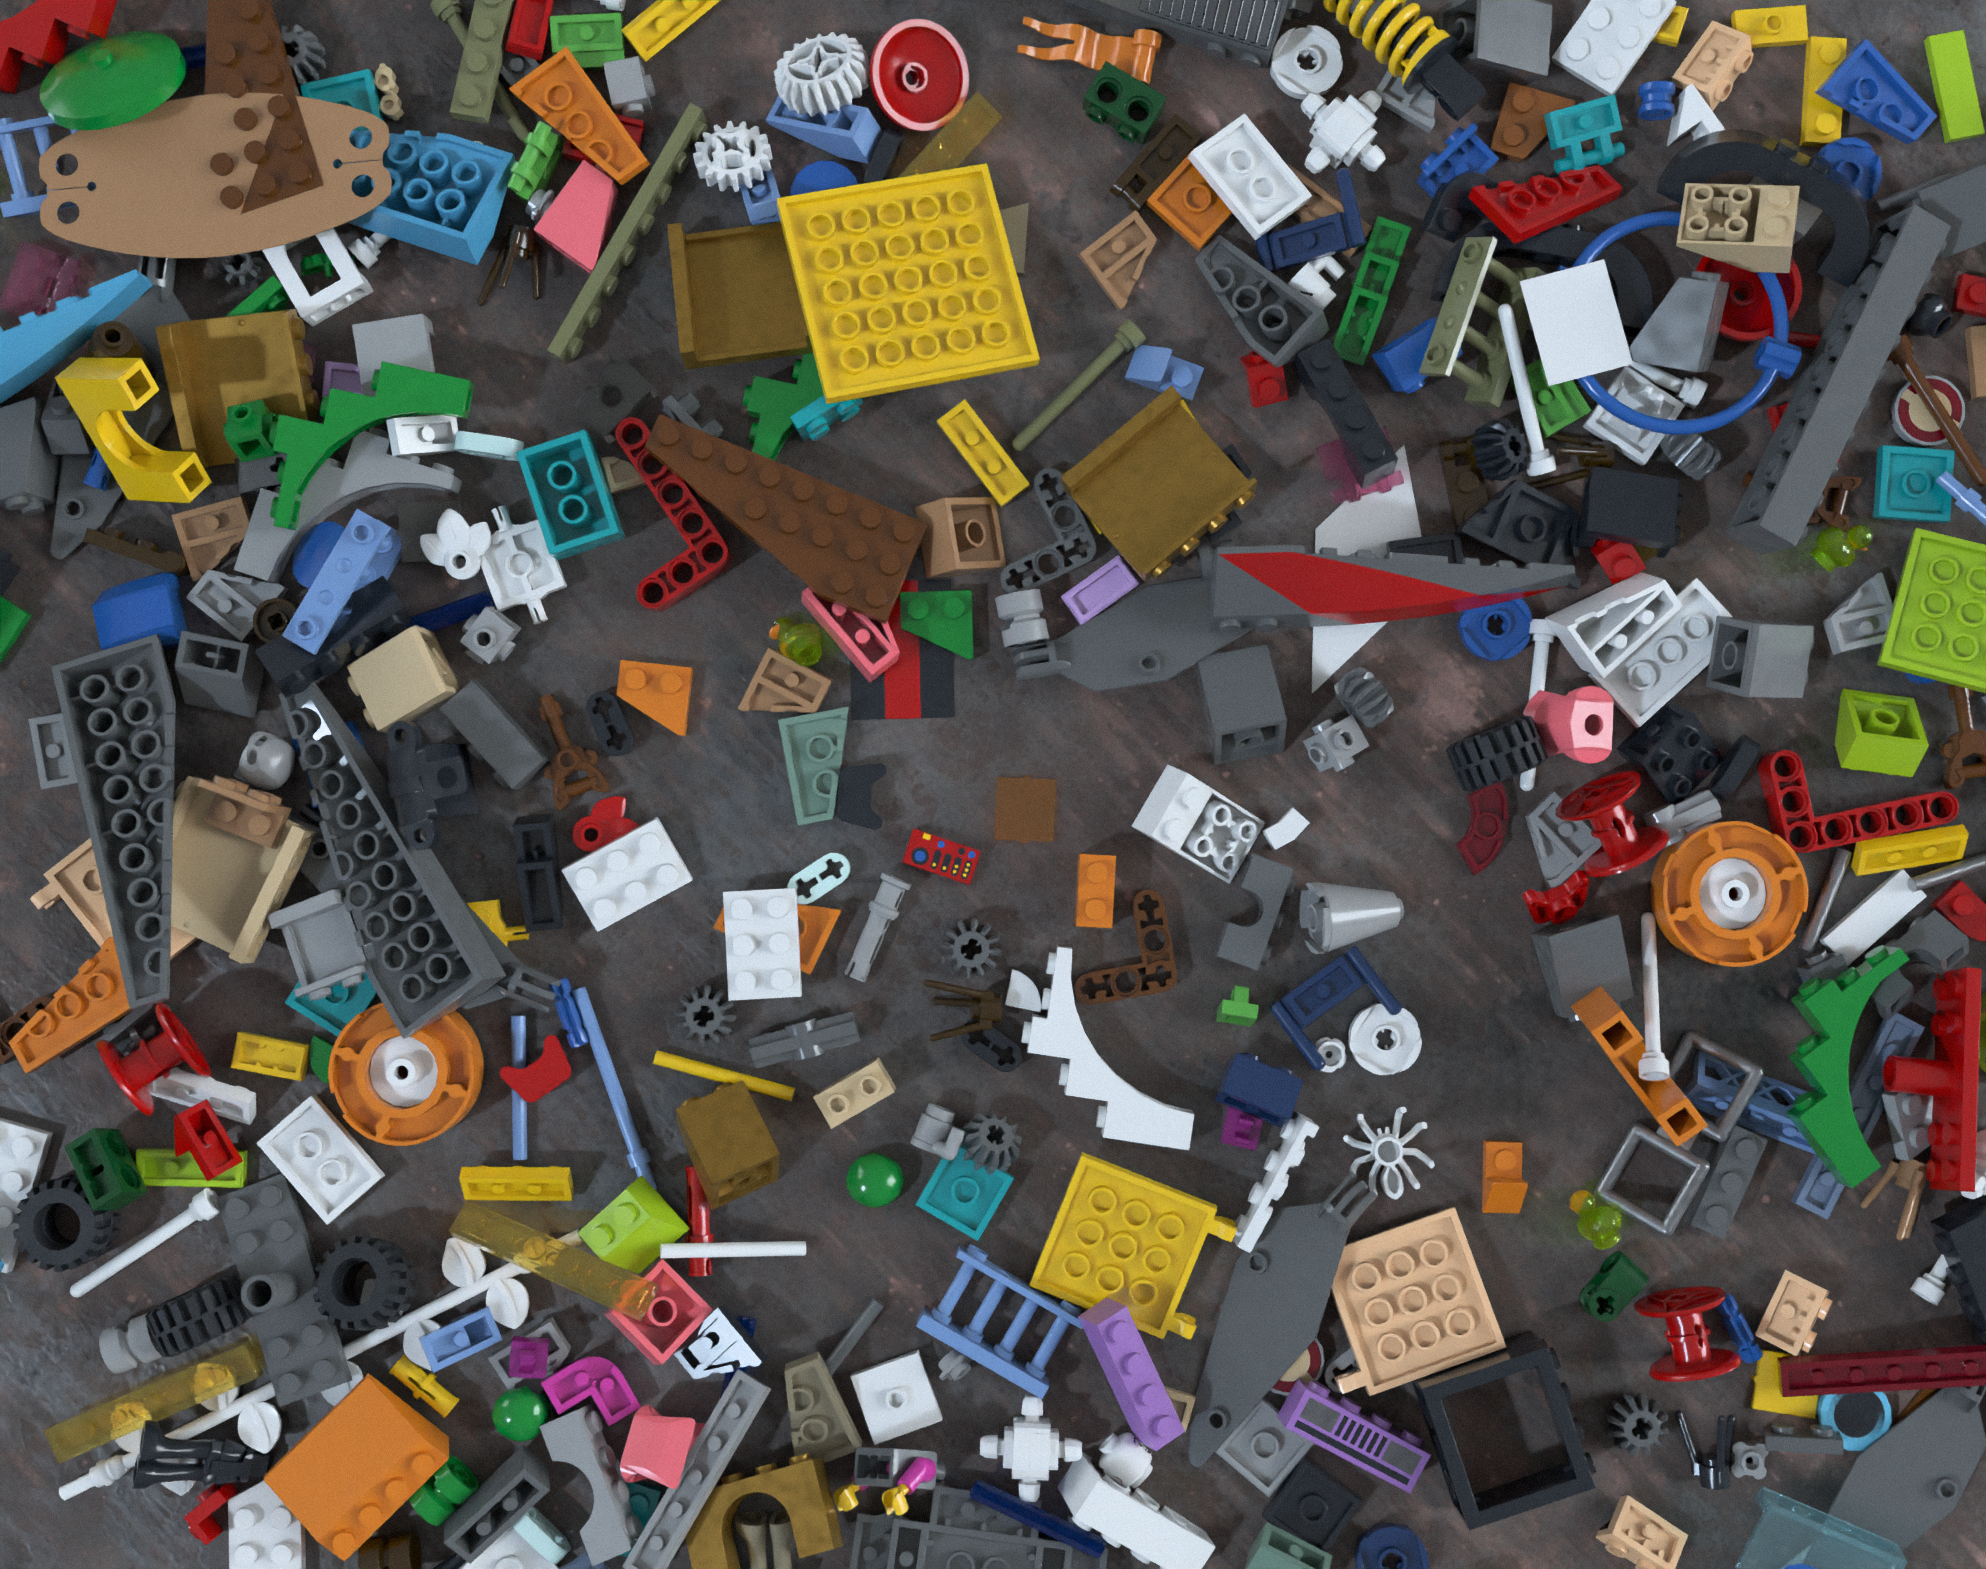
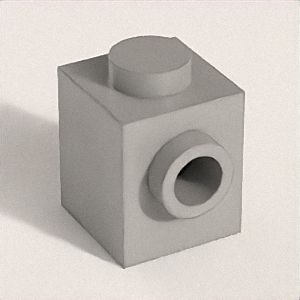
(629, 87)

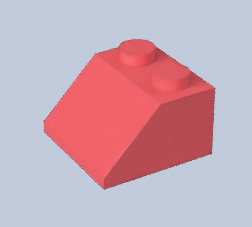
(669, 1319)

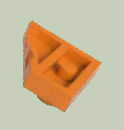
(657, 691)

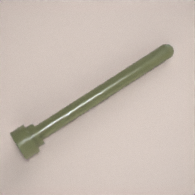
(450, 13)
(1126, 338)

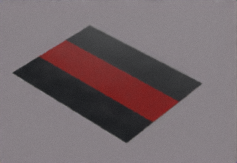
(915, 684)

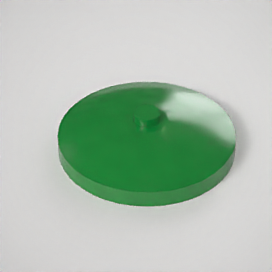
(113, 80)

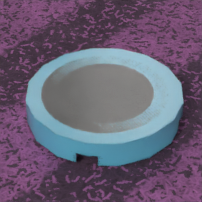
(1857, 1417)

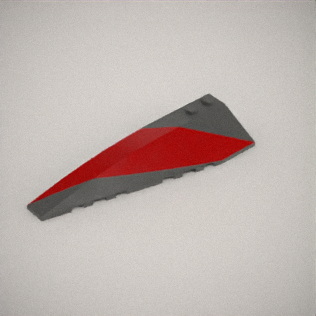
(1300, 589)

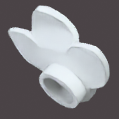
(455, 539)

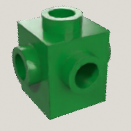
(249, 430)

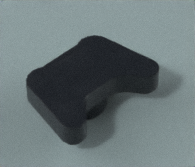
(856, 793)

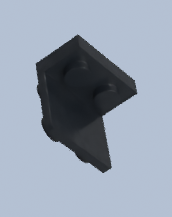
(1672, 751)

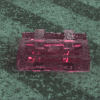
(32, 279)
(1335, 467)

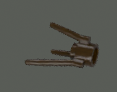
(516, 246)
(1589, 454)
(982, 1005)

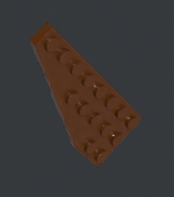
(250, 57)
(819, 532)

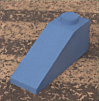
(844, 133)

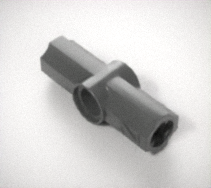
(804, 1039)

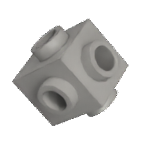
(501, 632)
(1335, 743)

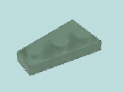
(813, 761)

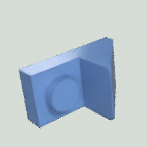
(762, 199)
(1159, 370)
(460, 1338)

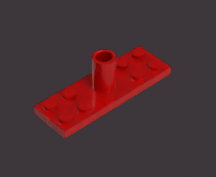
(1949, 1079)

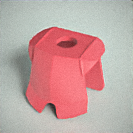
(1574, 722)
(658, 1447)

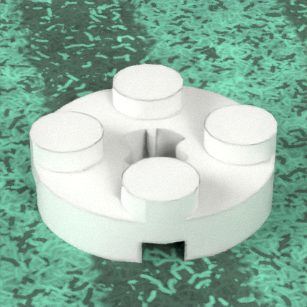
(1304, 42)
(1363, 1040)

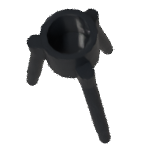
(1713, 1467)

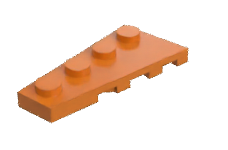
(576, 109)
(76, 1013)

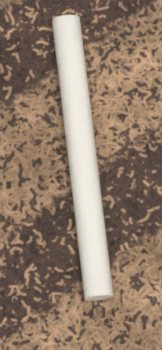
(733, 1249)

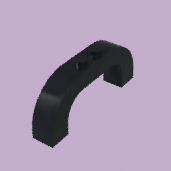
(1781, 165)
(1562, 247)

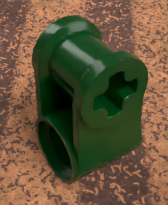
(1616, 1283)

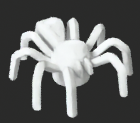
(1388, 1151)

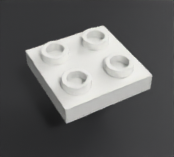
(1643, 397)

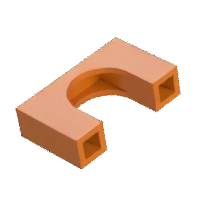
(1625, 1049)

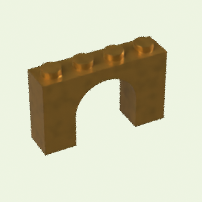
(801, 1490)

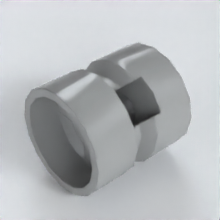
(1022, 618)
(128, 1344)

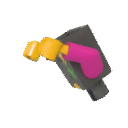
(891, 1468)

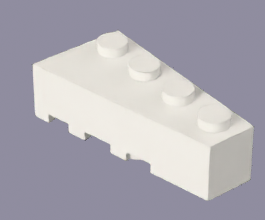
(1133, 1519)

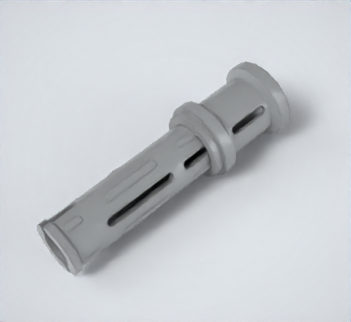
(882, 910)

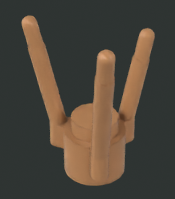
(1911, 1177)

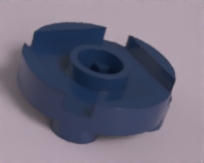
(1394, 1539)

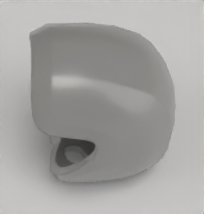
(266, 763)

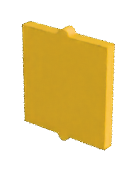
(1766, 1390)

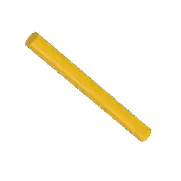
(723, 1075)

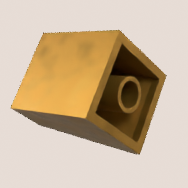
(728, 1143)

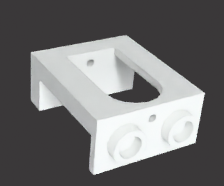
(331, 299)

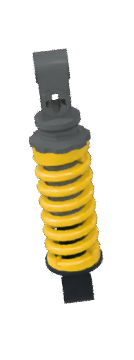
(1412, 55)

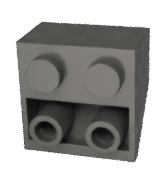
(219, 673)

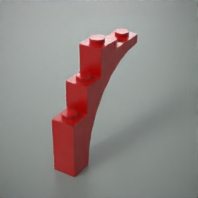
(43, 33)

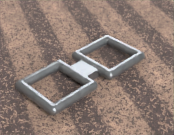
(1683, 1152)

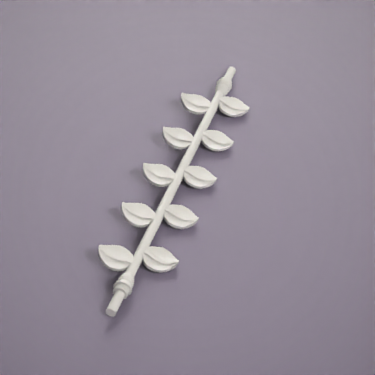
(260, 1421)

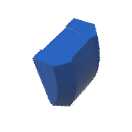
(141, 610)

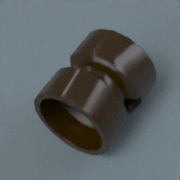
(273, 618)
(399, 1552)

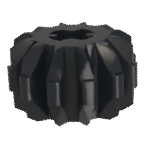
(1499, 449)

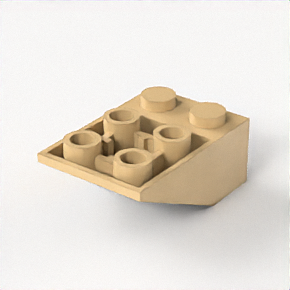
(1740, 224)

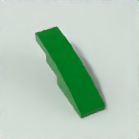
(1370, 290)

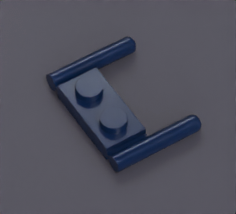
(1317, 237)
(1323, 993)

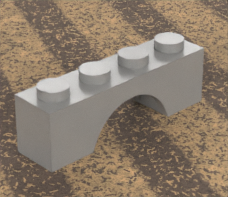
(580, 1441)

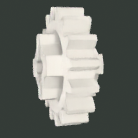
(732, 156)

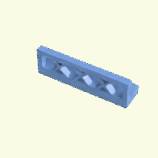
(1761, 1113)

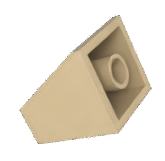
(403, 678)

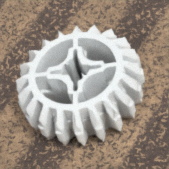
(822, 74)

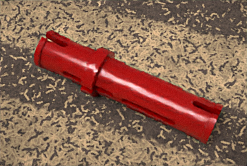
(698, 1222)

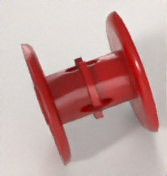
(1621, 843)
(153, 1059)
(1687, 1334)

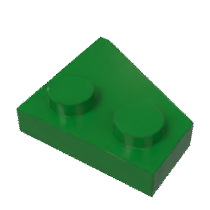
(940, 618)

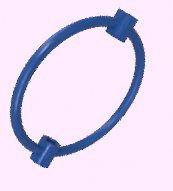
(1773, 356)

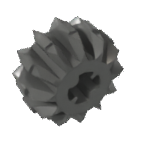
(307, 51)
(1693, 453)
(1364, 697)
(979, 957)
(713, 1025)
(990, 1142)
(1648, 1427)

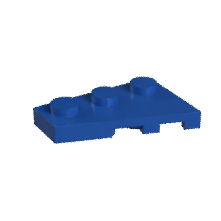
(1877, 94)

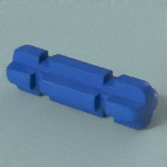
(569, 1014)
(1739, 1330)

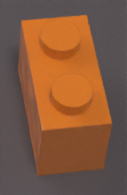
(1095, 890)

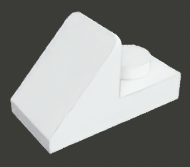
(1692, 116)
(422, 435)

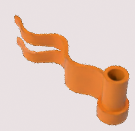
(1092, 49)

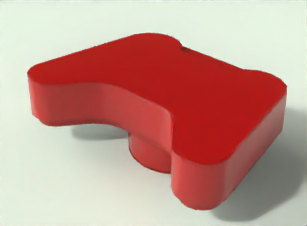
(1558, 903)
(542, 1074)

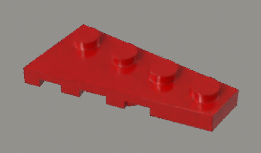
(1544, 201)

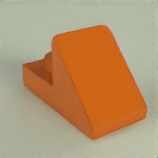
(1502, 1177)

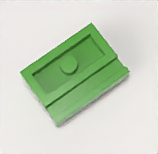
(589, 37)
(1554, 404)

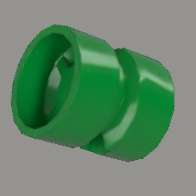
(443, 1490)

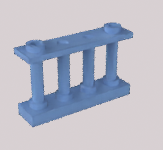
(23, 200)
(359, 557)
(969, 1339)

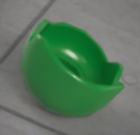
(874, 1180)
(520, 1413)

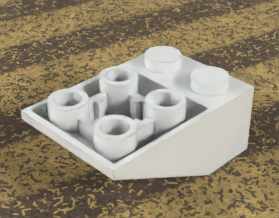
(1198, 823)

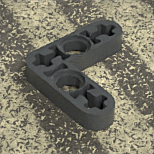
(1065, 537)

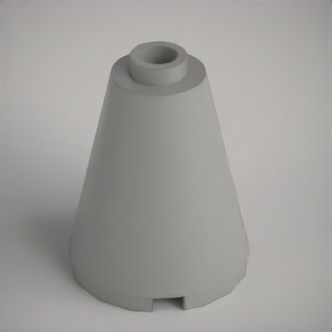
(1345, 914)

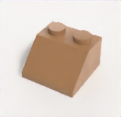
(961, 536)

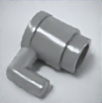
(936, 1132)

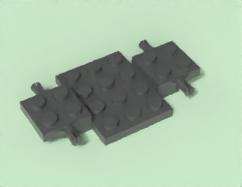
(961, 1537)

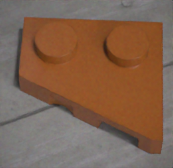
(1522, 122)

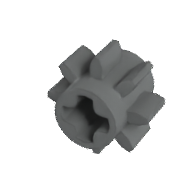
(249, 270)

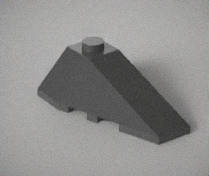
(1264, 308)

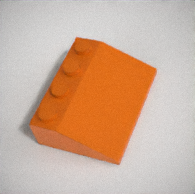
(358, 1466)

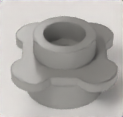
(539, 204)
(954, 1365)
(1741, 1452)

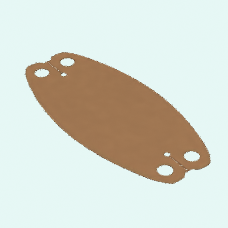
(165, 200)

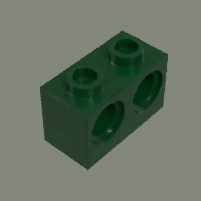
(1130, 96)
(105, 1169)

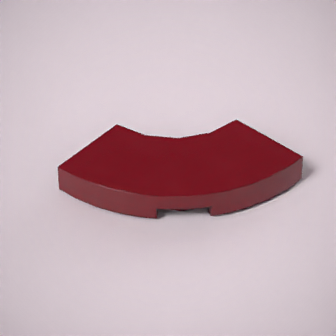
(1487, 827)

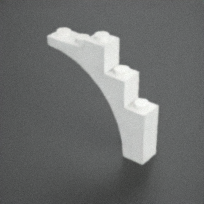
(1127, 1112)

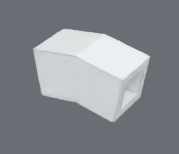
(1285, 829)

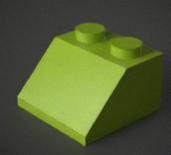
(1879, 733)
(633, 1227)

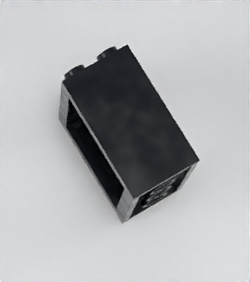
(1527, 1493)

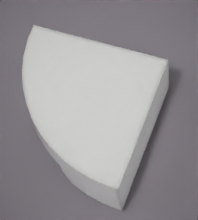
(1022, 992)

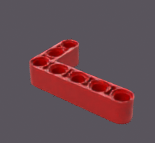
(679, 515)
(1846, 821)

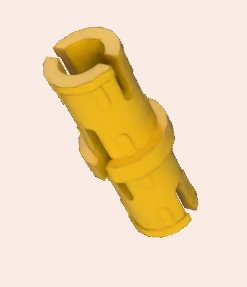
(424, 1386)

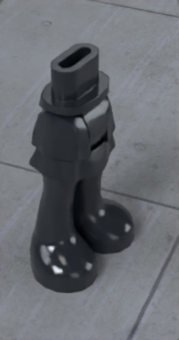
(221, 1460)

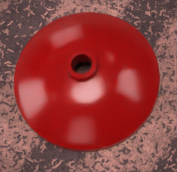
(936, 70)
(1753, 316)

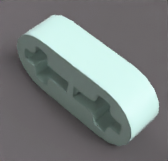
(487, 445)
(825, 885)
(542, 1535)

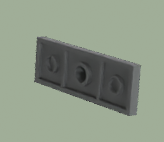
(277, 1288)

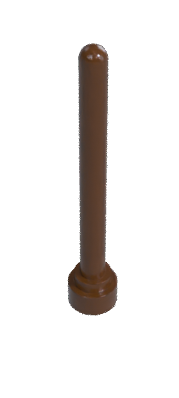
(1903, 358)

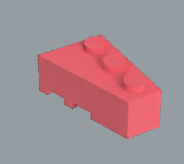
(862, 639)

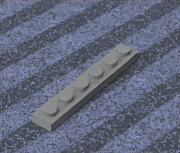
(700, 1473)

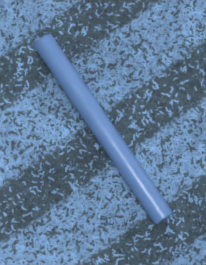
(519, 1105)

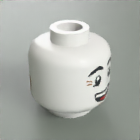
(1125, 1460)

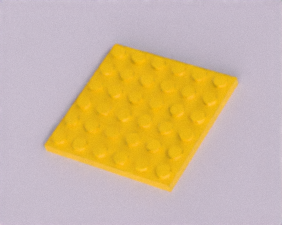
(907, 282)

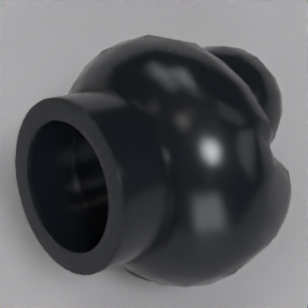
(1930, 317)

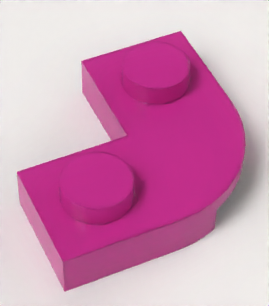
(596, 1378)

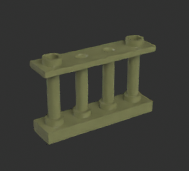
(1493, 367)

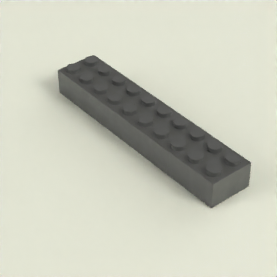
(1838, 383)

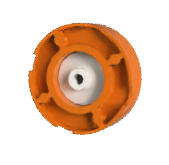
(1729, 893)
(401, 1106)

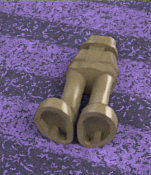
(753, 1529)

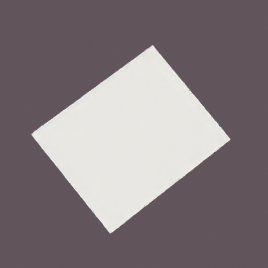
(1576, 322)

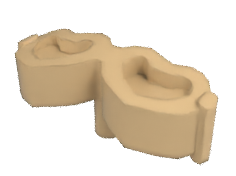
(390, 102)

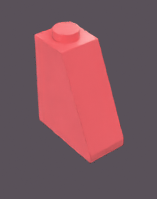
(581, 216)

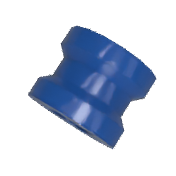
(1656, 100)

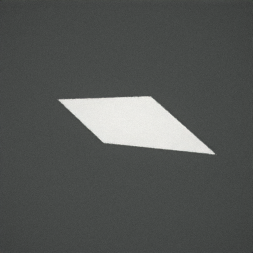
(1356, 527)

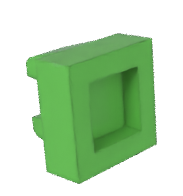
(1237, 1009)

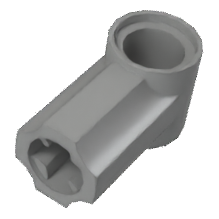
(1685, 815)

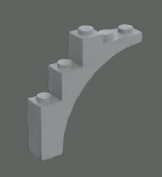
(367, 471)

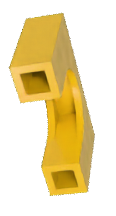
(99, 394)

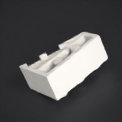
(1614, 621)

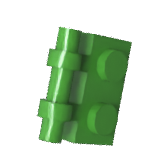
(537, 162)

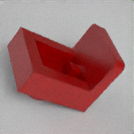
(1264, 381)
(1617, 559)
(200, 1519)

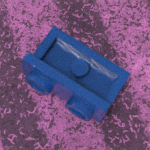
(1463, 154)

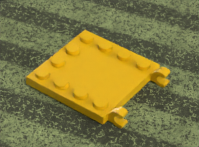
(1127, 1243)

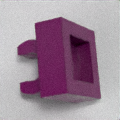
(1240, 1129)
(529, 1357)

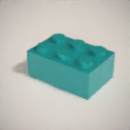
(570, 495)

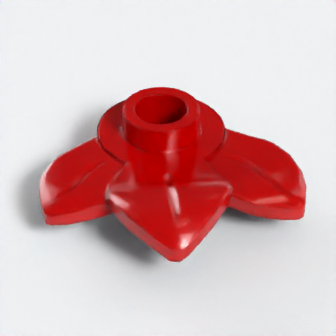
(607, 820)

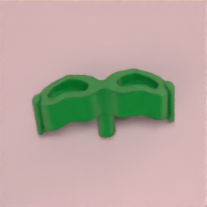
(317, 264)

